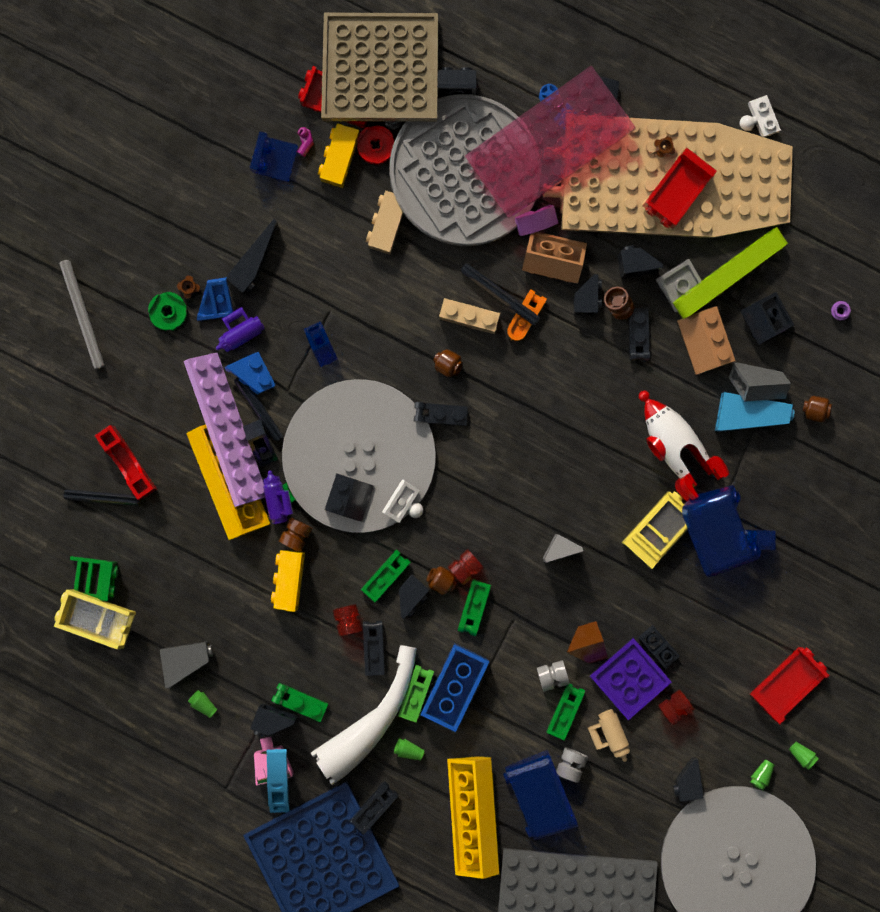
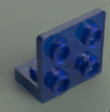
(273, 158)

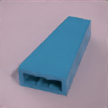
(737, 414)

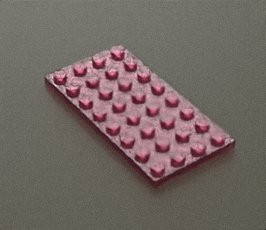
(550, 142)

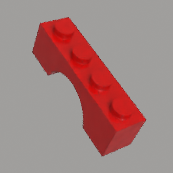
(126, 461)

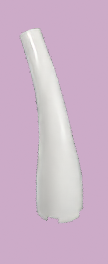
(353, 744)

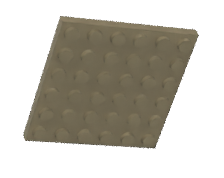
(380, 67)

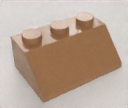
(554, 257)
(706, 340)

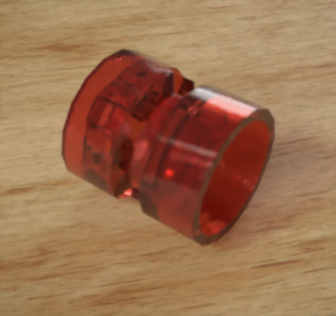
(465, 567)
(347, 620)
(676, 707)

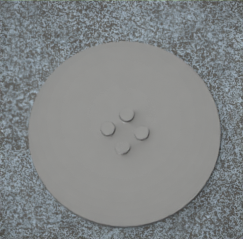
(438, 183)
(363, 434)
(738, 854)

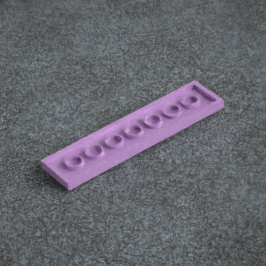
(225, 428)

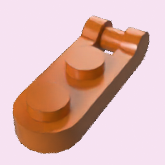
(519, 326)

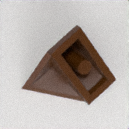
(588, 643)

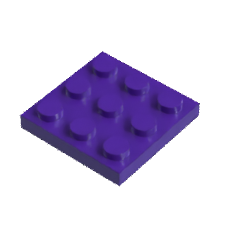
(630, 679)

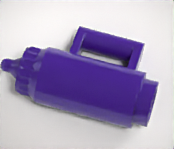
(241, 333)
(277, 499)

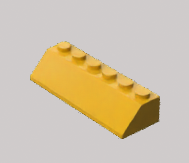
(235, 520)
(473, 817)

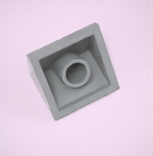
(560, 548)

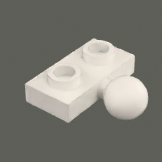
(762, 116)
(402, 501)

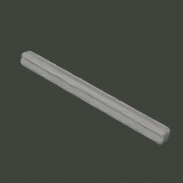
(82, 314)

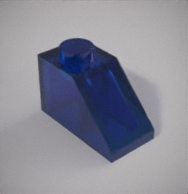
(320, 344)
(763, 538)

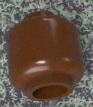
(448, 363)
(817, 409)
(441, 580)

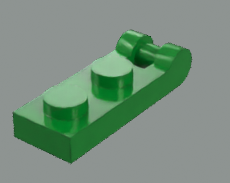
(385, 576)
(474, 607)
(300, 702)
(565, 712)

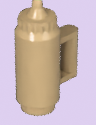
(613, 733)

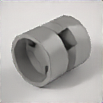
(553, 676)
(569, 771)

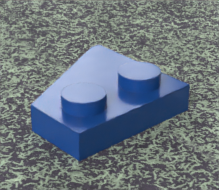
(216, 300)
(253, 373)

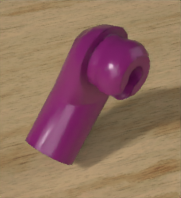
(306, 139)

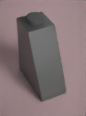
(759, 383)
(183, 660)

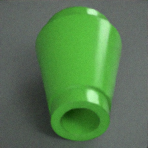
(202, 703)
(408, 750)
(804, 755)
(762, 775)

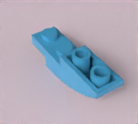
(277, 780)

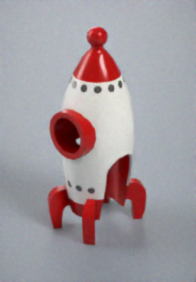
(668, 436)

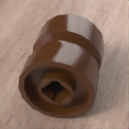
(619, 303)
(296, 533)

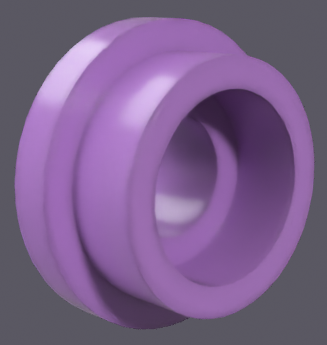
(846, 310)

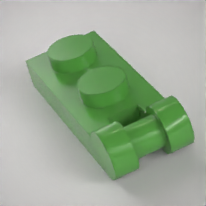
(415, 694)

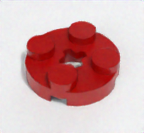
(373, 134)

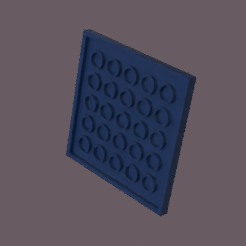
(319, 858)

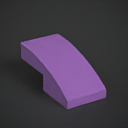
(536, 221)

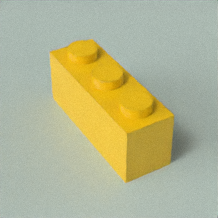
(338, 155)

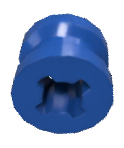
(547, 90)

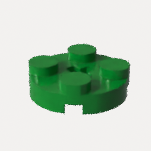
(163, 301)

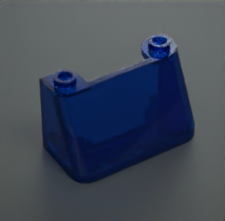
(719, 531)
(540, 796)

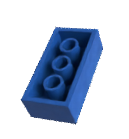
(454, 687)

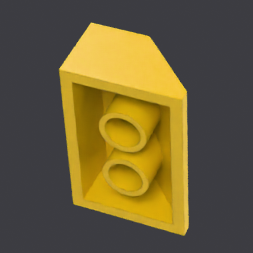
(288, 580)

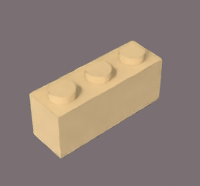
(385, 224)
(469, 316)

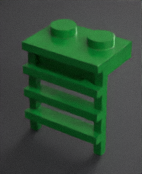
(106, 579)

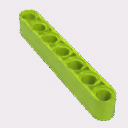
(730, 273)

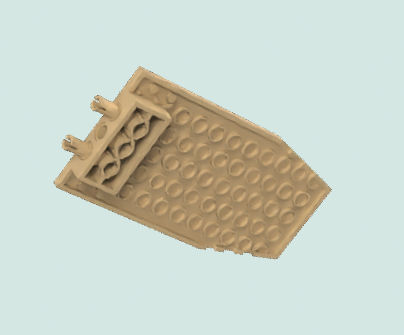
(743, 195)

